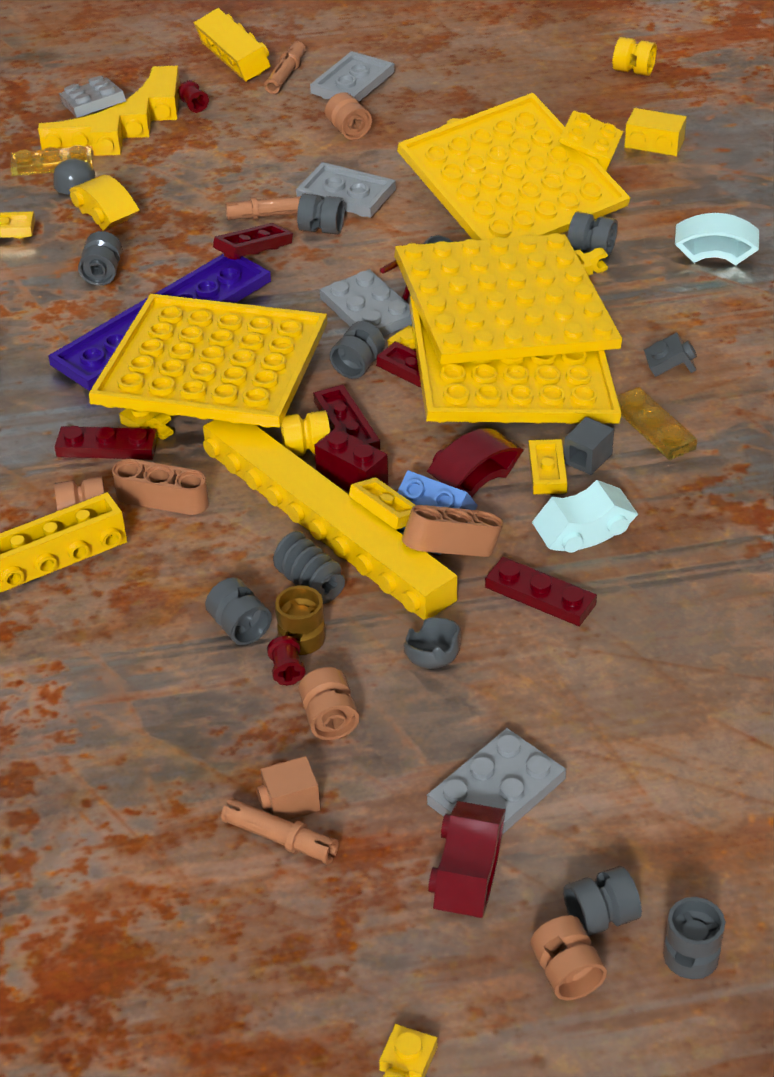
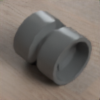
(322, 214)
(591, 233)
(100, 258)
(357, 349)
(238, 611)
(605, 900)
(694, 938)

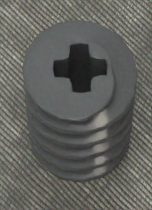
(308, 566)

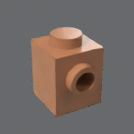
(289, 789)

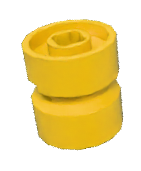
(625, 56)
(301, 433)

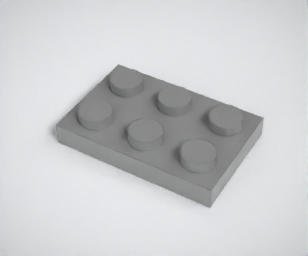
(352, 74)
(91, 97)
(361, 191)
(368, 300)
(500, 775)

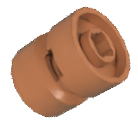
(348, 116)
(69, 493)
(328, 703)
(568, 957)

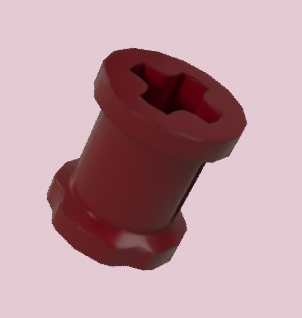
(195, 98)
(287, 666)

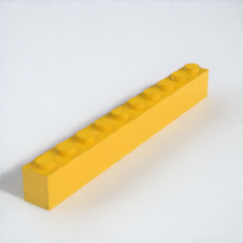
(332, 517)

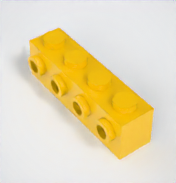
(233, 44)
(60, 540)

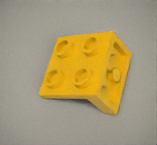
(591, 137)

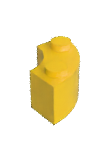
(104, 200)

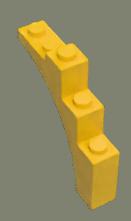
(130, 119)

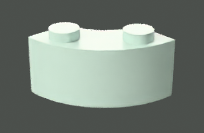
(717, 236)
(584, 518)

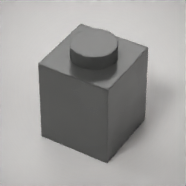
(588, 445)

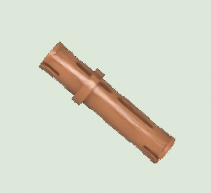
(288, 62)
(263, 207)
(294, 836)

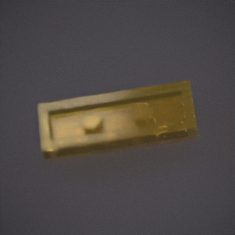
(45, 161)
(655, 424)

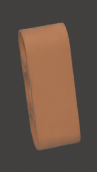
(160, 486)
(452, 531)

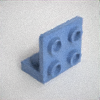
(429, 492)

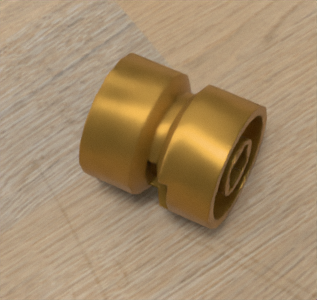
(301, 616)

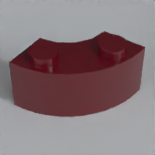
(475, 460)
(468, 859)

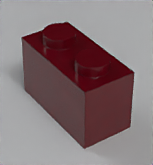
(349, 460)

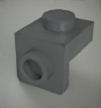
(670, 353)

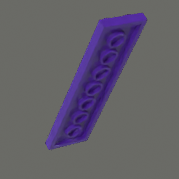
(216, 281)

